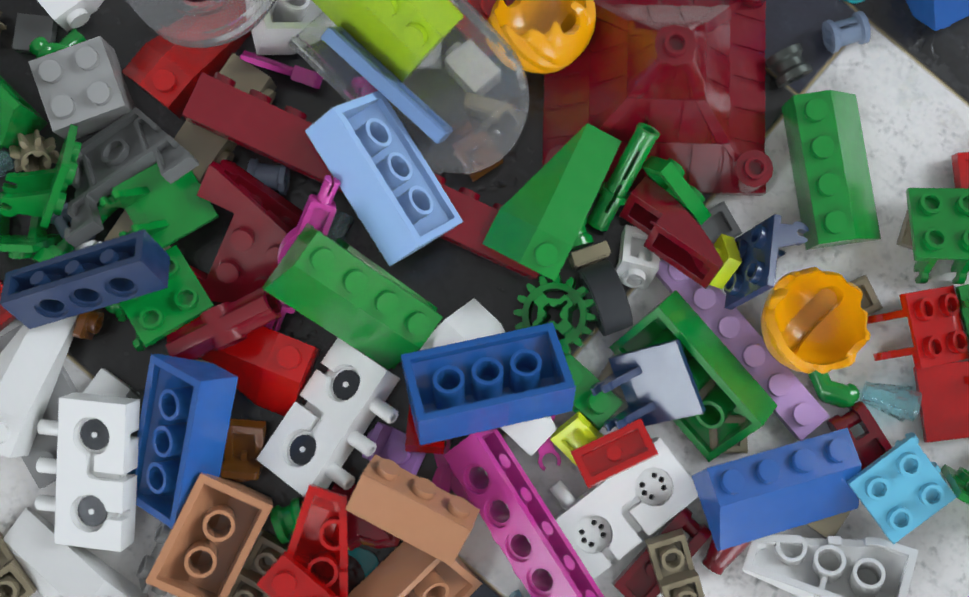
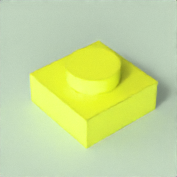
(731, 260)
(574, 434)

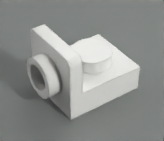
(636, 263)

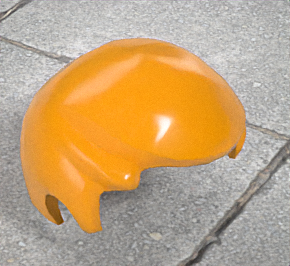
(545, 32)
(814, 321)

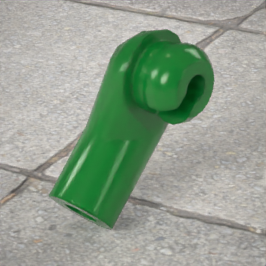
(40, 46)

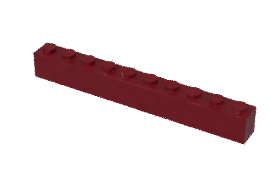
(282, 138)

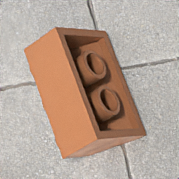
(413, 509)
(210, 539)
(417, 574)

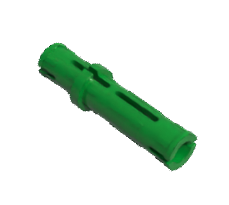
(615, 190)

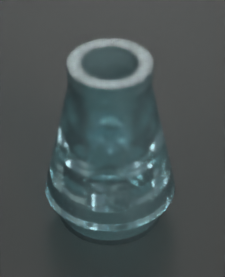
(894, 400)

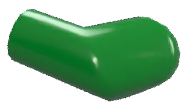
(834, 392)

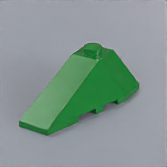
(549, 210)

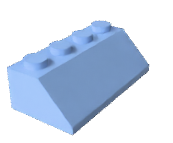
(383, 175)

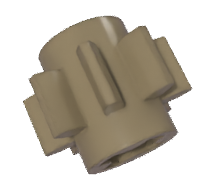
(33, 152)

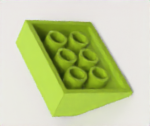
(395, 30)

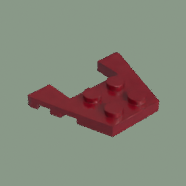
(249, 245)

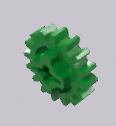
(567, 302)

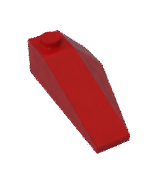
(173, 70)
(268, 367)
(322, 538)

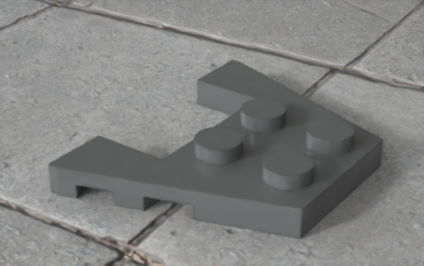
(112, 158)

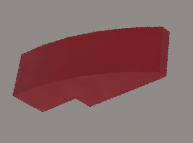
(672, 232)

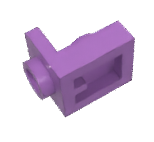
(391, 446)

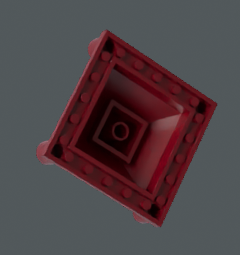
(686, 72)

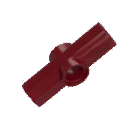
(224, 325)

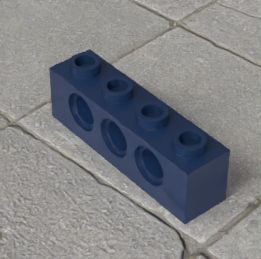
(86, 279)

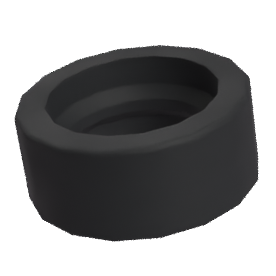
(609, 297)

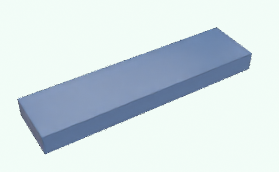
(387, 83)

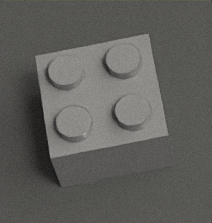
(82, 87)

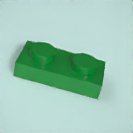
(670, 177)
(594, 408)

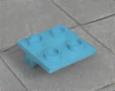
(901, 488)

